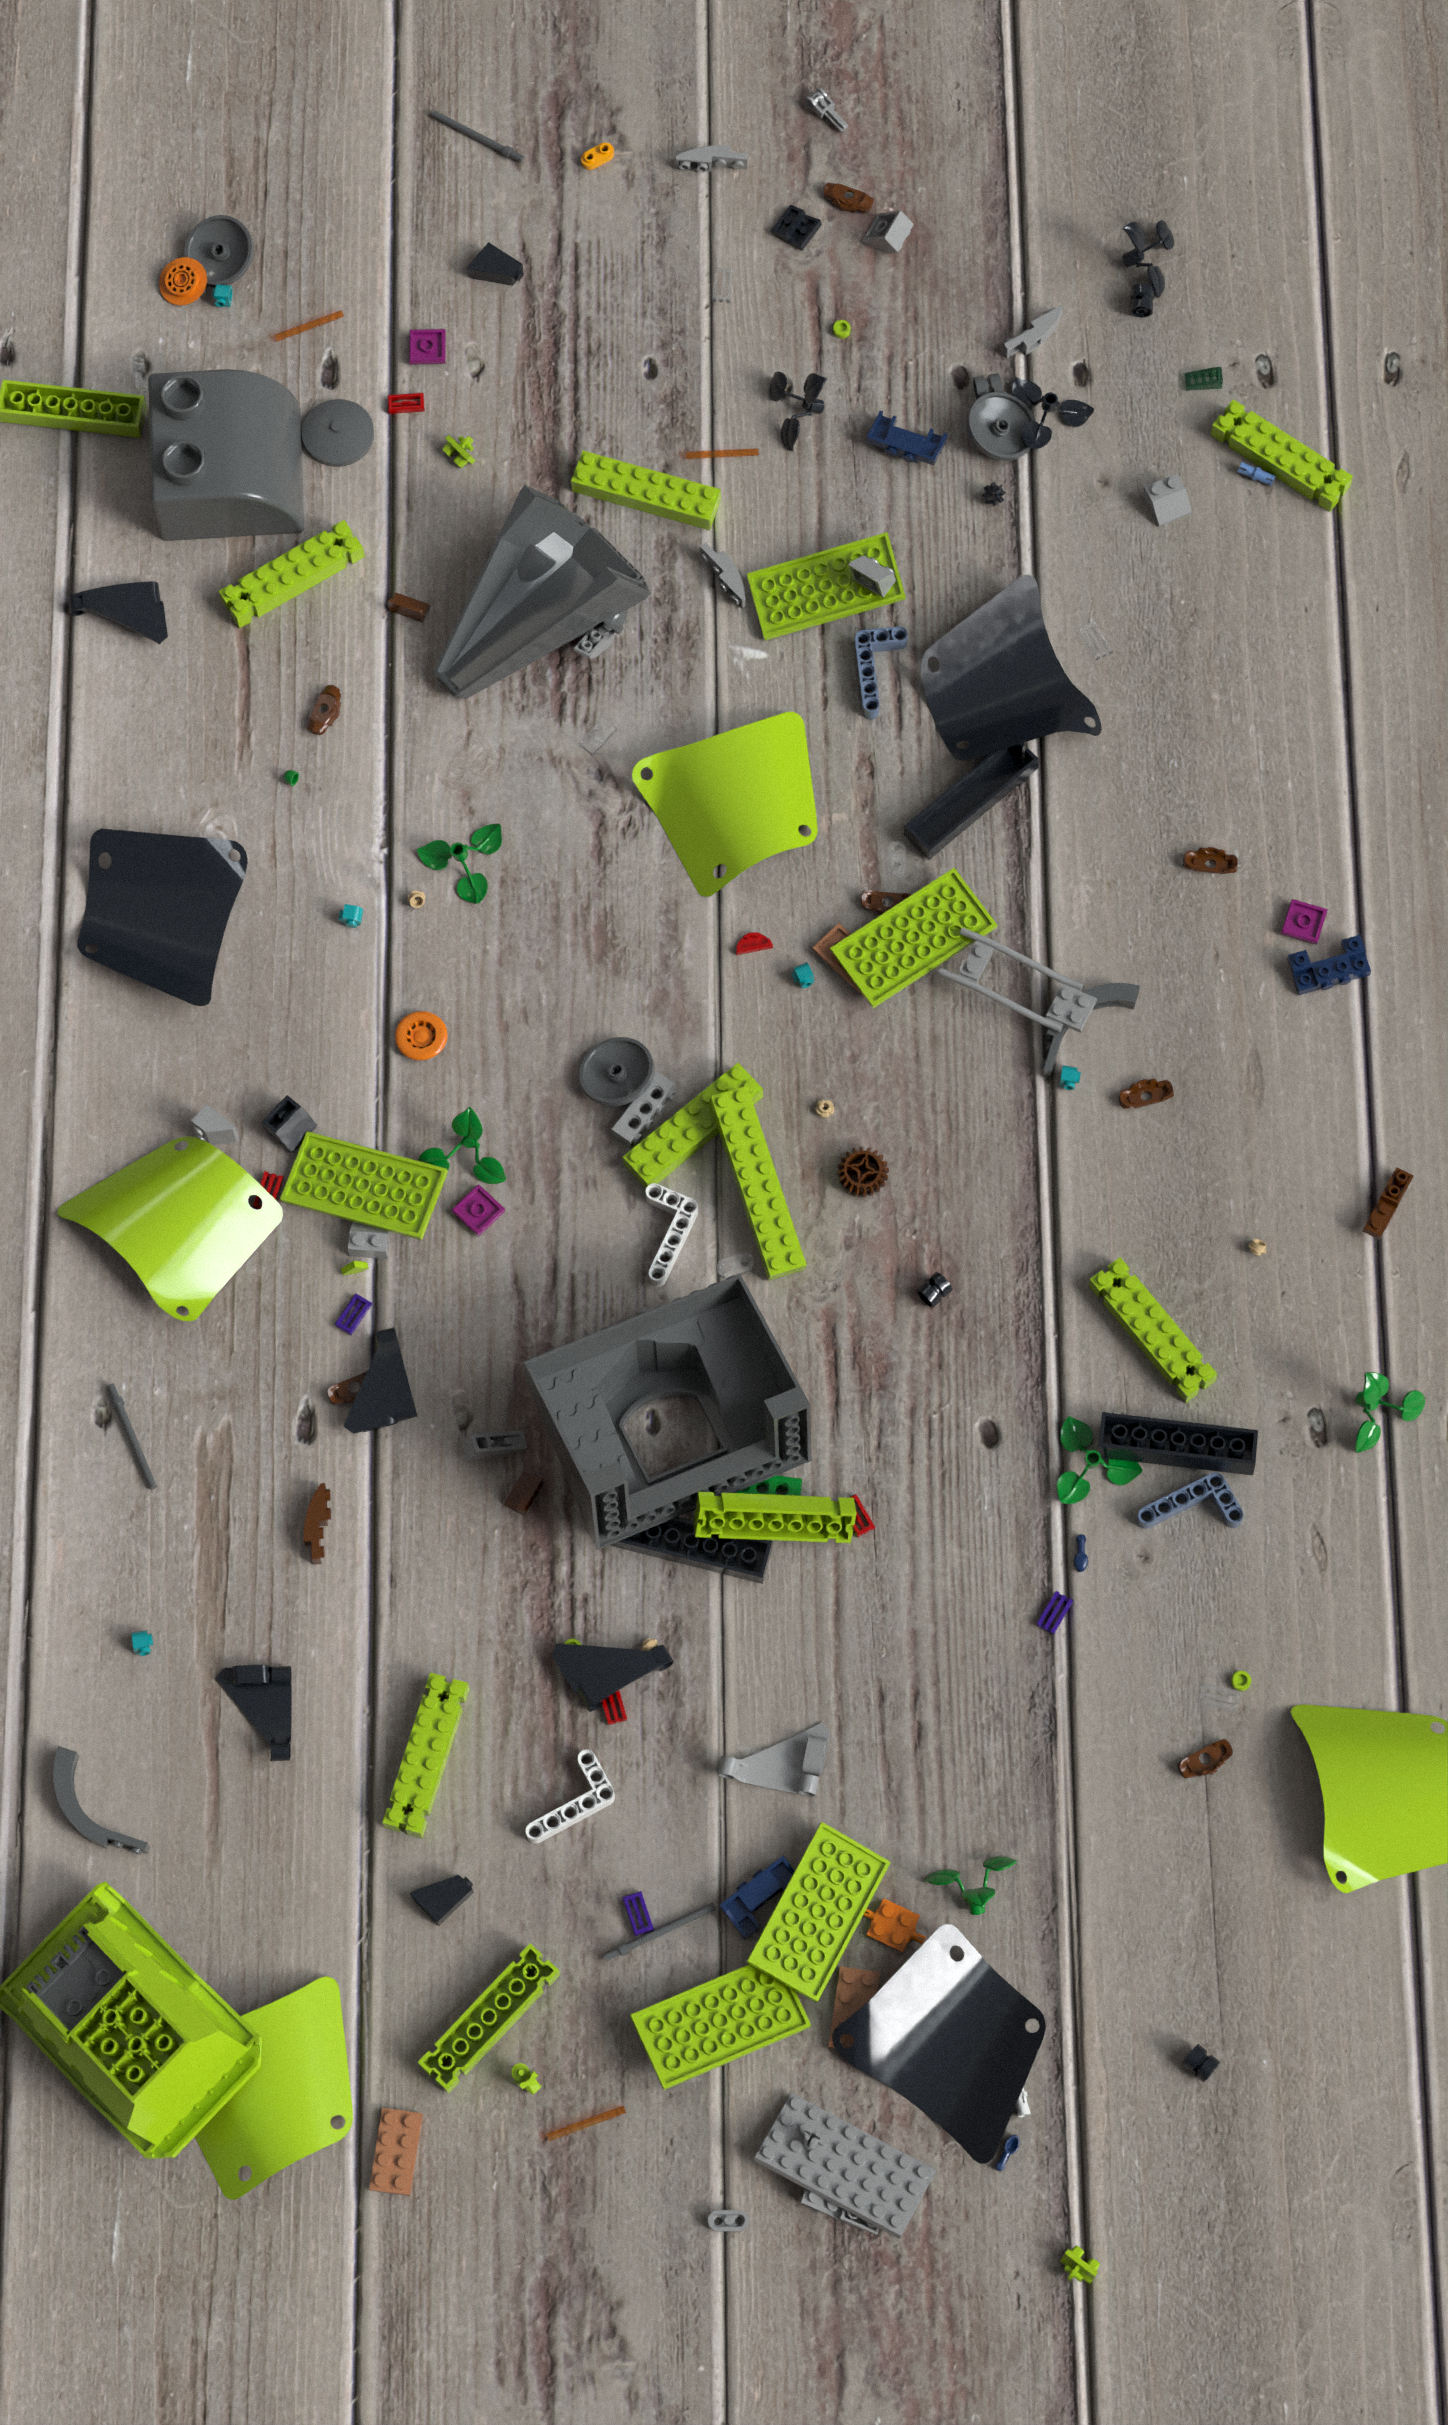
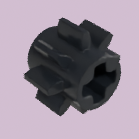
(994, 499)

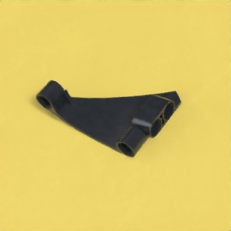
(129, 604)
(385, 1390)
(602, 1671)
(266, 1700)

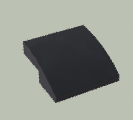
(796, 227)

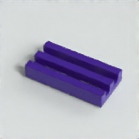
(359, 1318)
(1062, 1599)
(643, 1929)

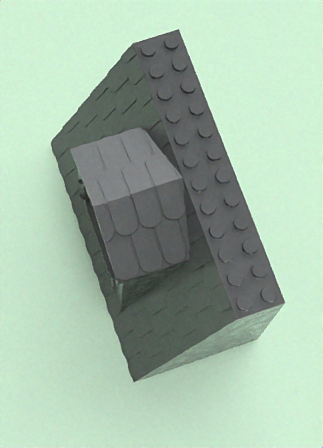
(693, 1347)

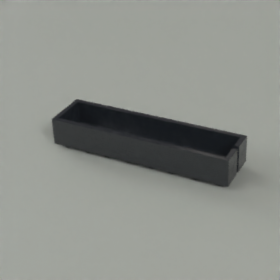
(970, 798)

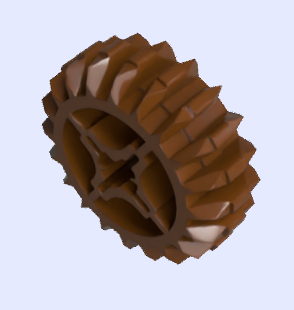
(855, 1170)

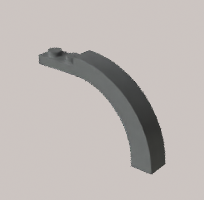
(1107, 996)
(63, 1779)

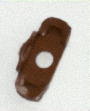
(860, 201)
(320, 721)
(1224, 863)
(873, 900)
(1159, 1090)
(340, 1392)
(1218, 1752)

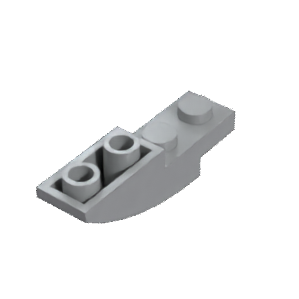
(708, 156)
(1040, 330)
(728, 574)
(595, 642)
(831, 2210)

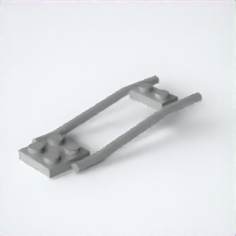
(1069, 1007)

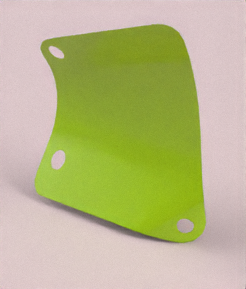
(733, 797)
(179, 1221)
(1380, 1790)
(291, 2097)

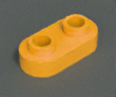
(598, 156)

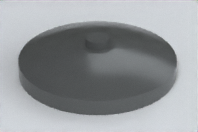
(222, 248)
(997, 425)
(337, 432)
(616, 1071)

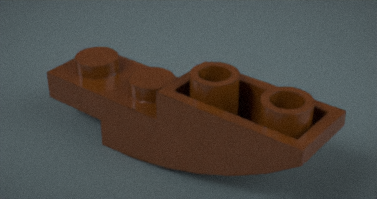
(1388, 1203)
(317, 1516)

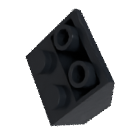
(288, 1123)

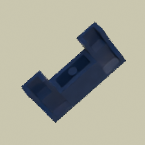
(904, 443)
(1330, 971)
(755, 1894)

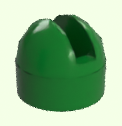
(291, 777)

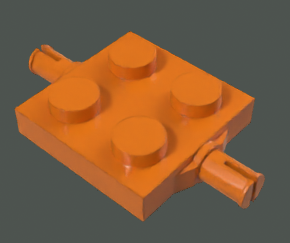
(893, 1925)

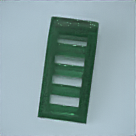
(1204, 385)

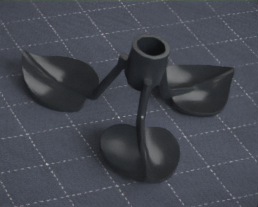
(1136, 255)
(812, 388)
(1036, 435)

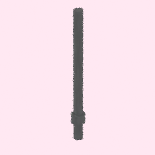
(505, 150)
(117, 1402)
(623, 1949)

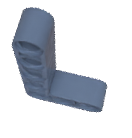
(868, 666)
(1191, 1499)

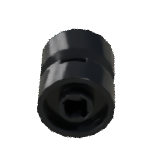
(1141, 300)
(934, 1289)
(1201, 2063)

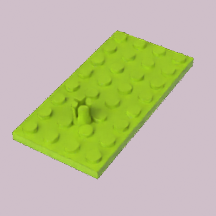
(820, 587)
(912, 938)
(364, 1185)
(818, 1912)
(717, 2024)

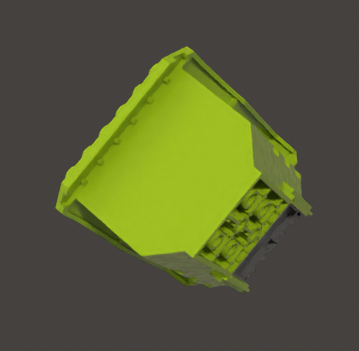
(131, 2024)

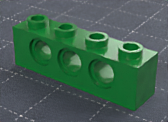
(792, 1486)

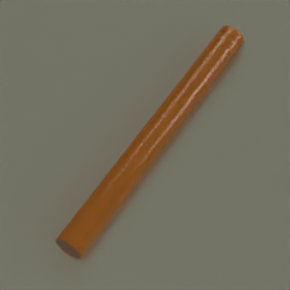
(307, 326)
(722, 453)
(586, 2123)

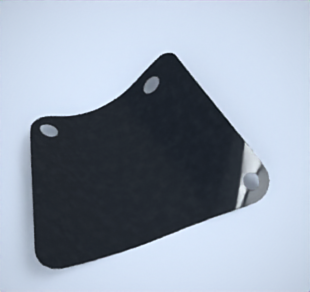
(161, 908)

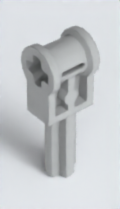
(824, 106)

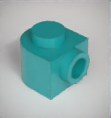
(222, 295)
(351, 915)
(803, 975)
(1069, 1077)
(142, 1642)

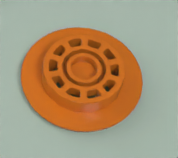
(181, 279)
(421, 1036)

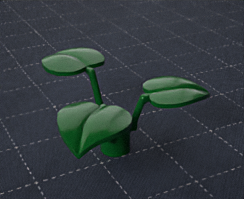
(436, 856)
(470, 1128)
(1369, 1399)
(1070, 1485)
(975, 1897)

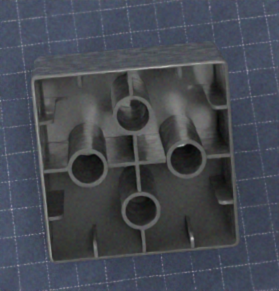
(224, 455)

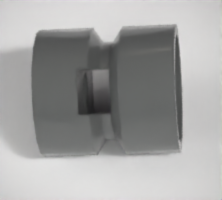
(987, 385)

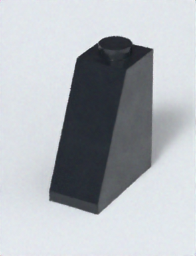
(495, 266)
(443, 1897)

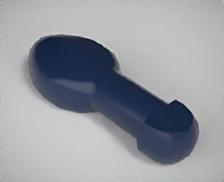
(1080, 1558)
(1009, 2147)

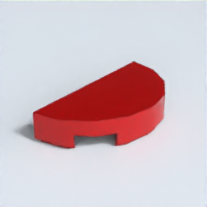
(752, 943)

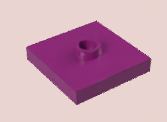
(427, 346)
(1304, 921)
(478, 1210)

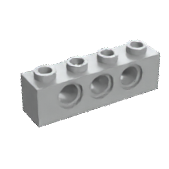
(631, 1136)

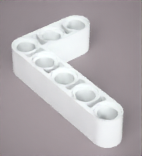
(673, 1232)
(576, 1804)

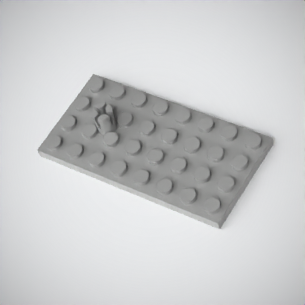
(845, 2165)

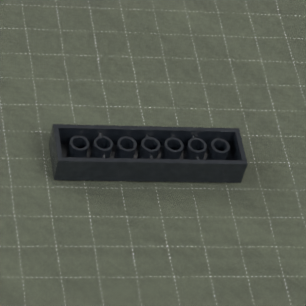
(1177, 1443)
(677, 1543)

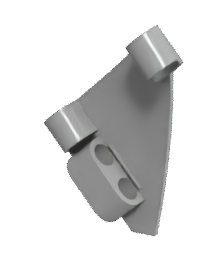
(785, 1767)

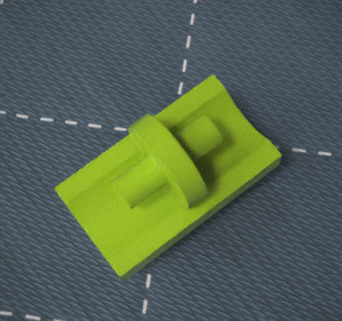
(453, 446)
(525, 2078)
(1077, 2267)

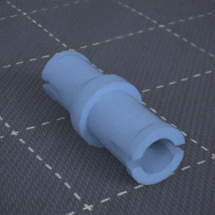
(1256, 473)

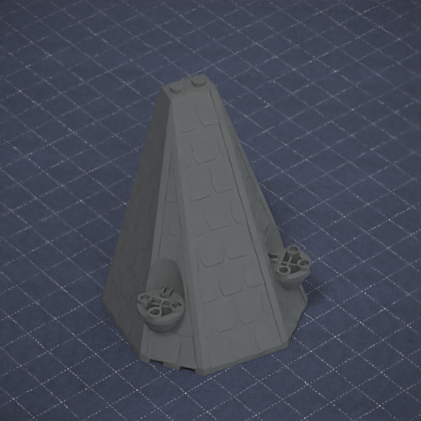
(536, 593)

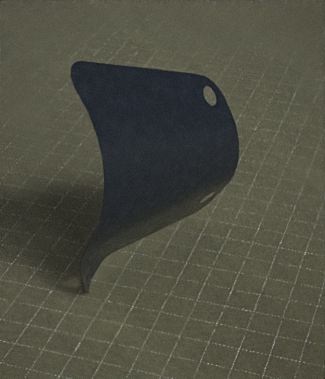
(1002, 678)
(949, 2041)

